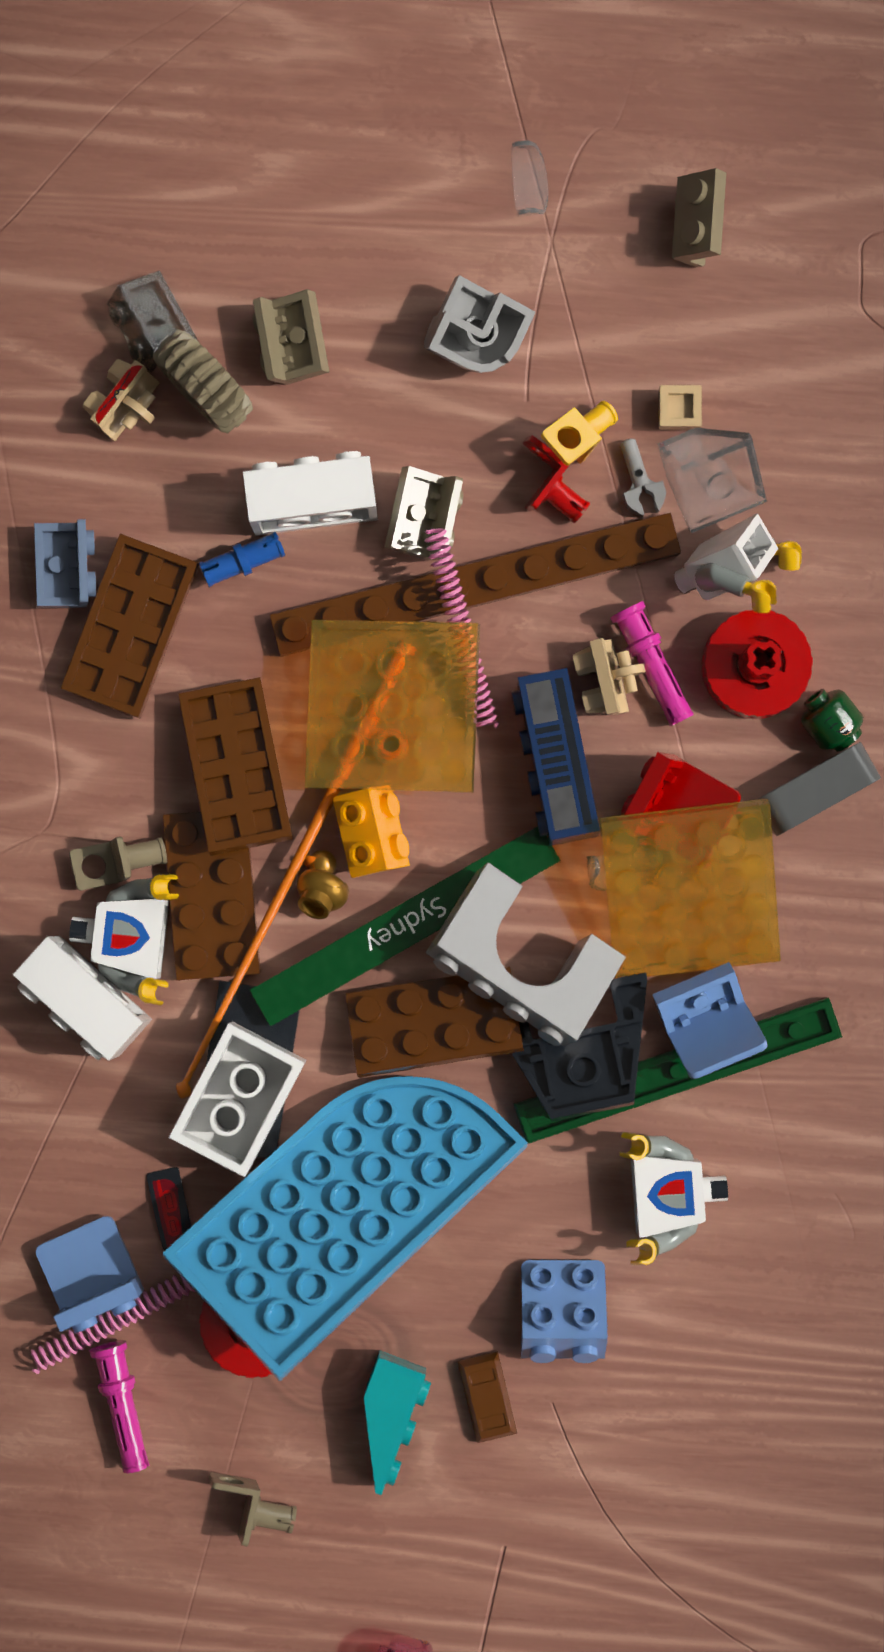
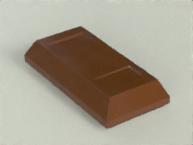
(487, 1397)

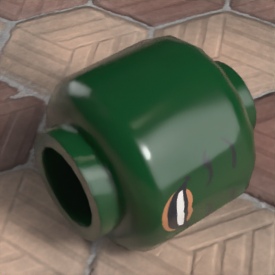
(832, 719)

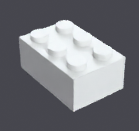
(310, 493)
(81, 998)
(237, 1098)

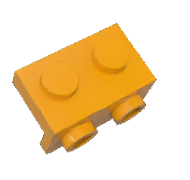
(371, 831)

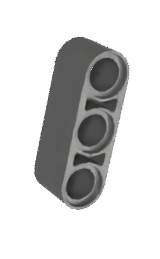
(820, 788)

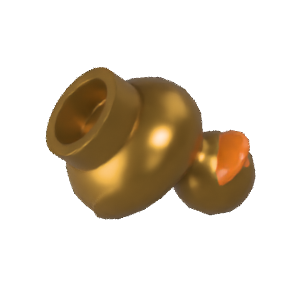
(318, 886)

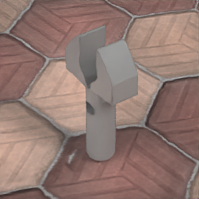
(640, 480)

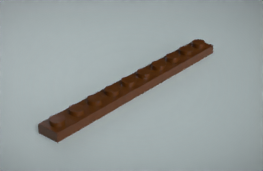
(489, 579)

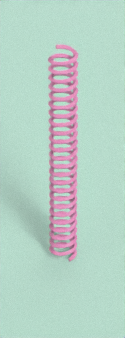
(455, 593)
(121, 1322)

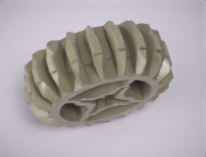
(203, 381)

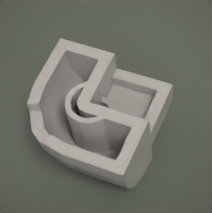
(477, 327)

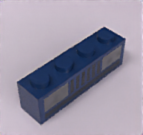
(557, 757)

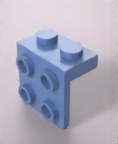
(709, 1021)
(89, 1274)
(563, 1310)

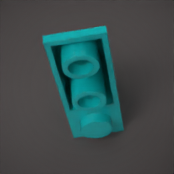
(389, 1403)

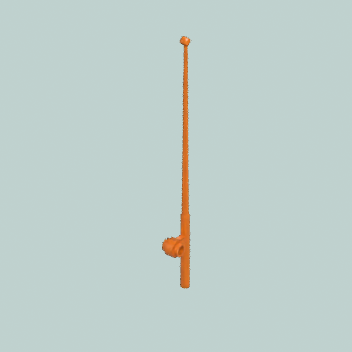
(183, 1087)

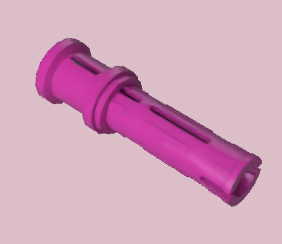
(644, 645)
(117, 1386)

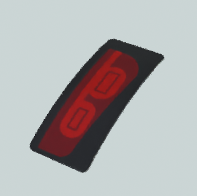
(169, 1205)

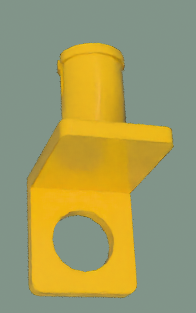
(578, 432)

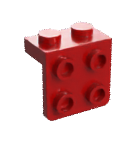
(676, 784)

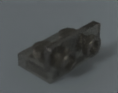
(146, 316)

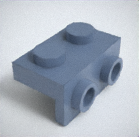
(62, 564)

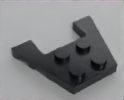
(597, 1068)

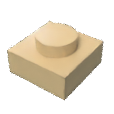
(680, 407)

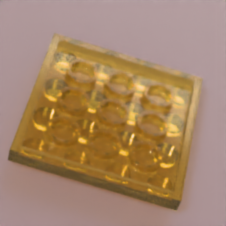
(392, 706)
(691, 888)

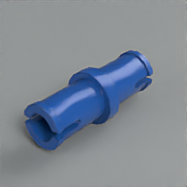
(242, 559)

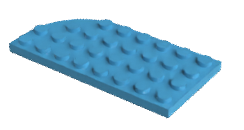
(341, 1211)

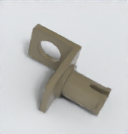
(118, 860)
(255, 1511)

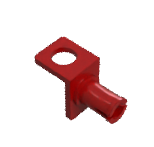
(553, 488)

